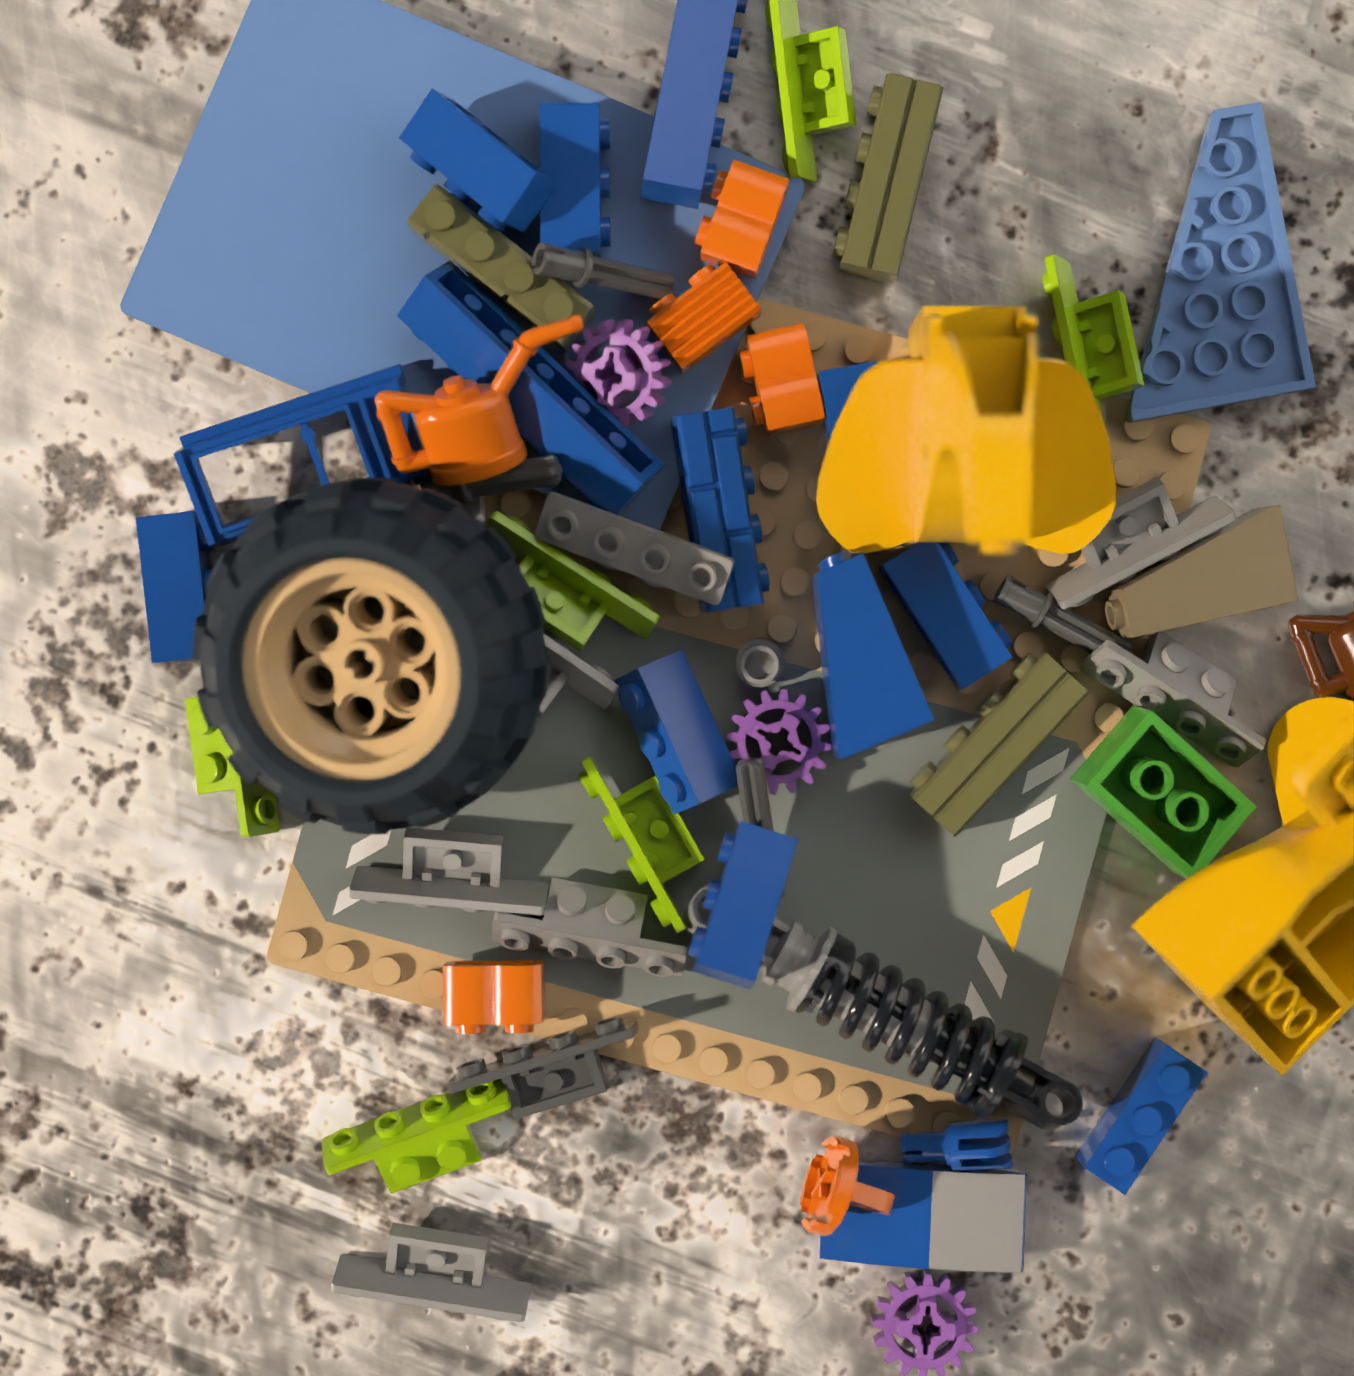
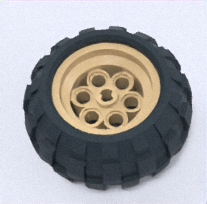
(432, 573)

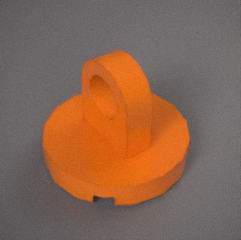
(833, 1187)

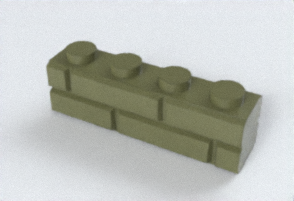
(890, 177)
(496, 263)
(998, 742)

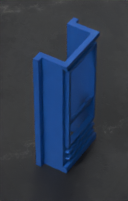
(353, 396)

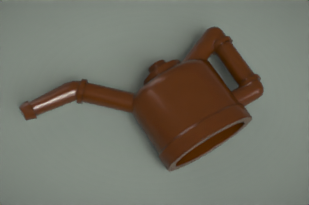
(1341, 641)

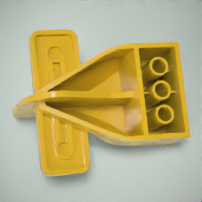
(1273, 923)

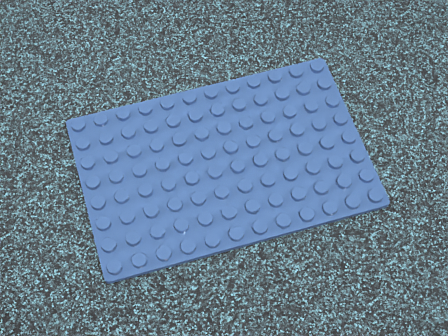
(298, 197)

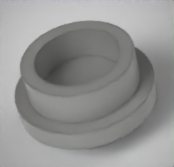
(759, 662)

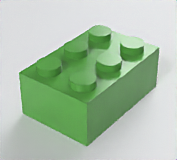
(1163, 792)

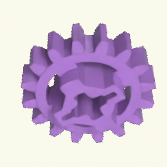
(632, 358)
(789, 721)
(904, 1322)

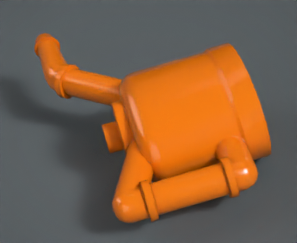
(465, 424)

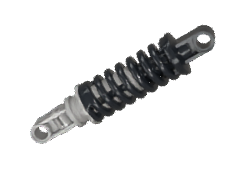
(908, 1022)

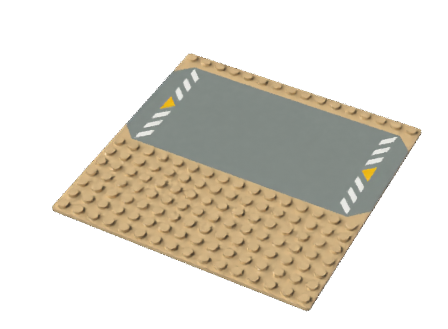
(963, 914)

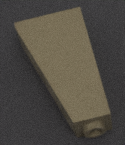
(1210, 579)

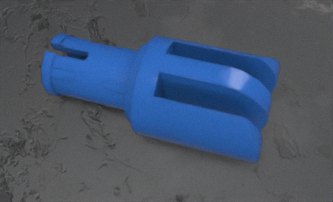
(962, 1145)

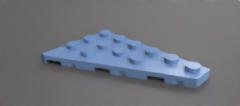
(1229, 296)

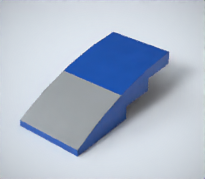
(936, 1220)

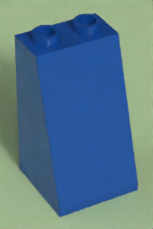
(863, 662)

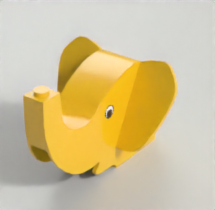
(969, 443)

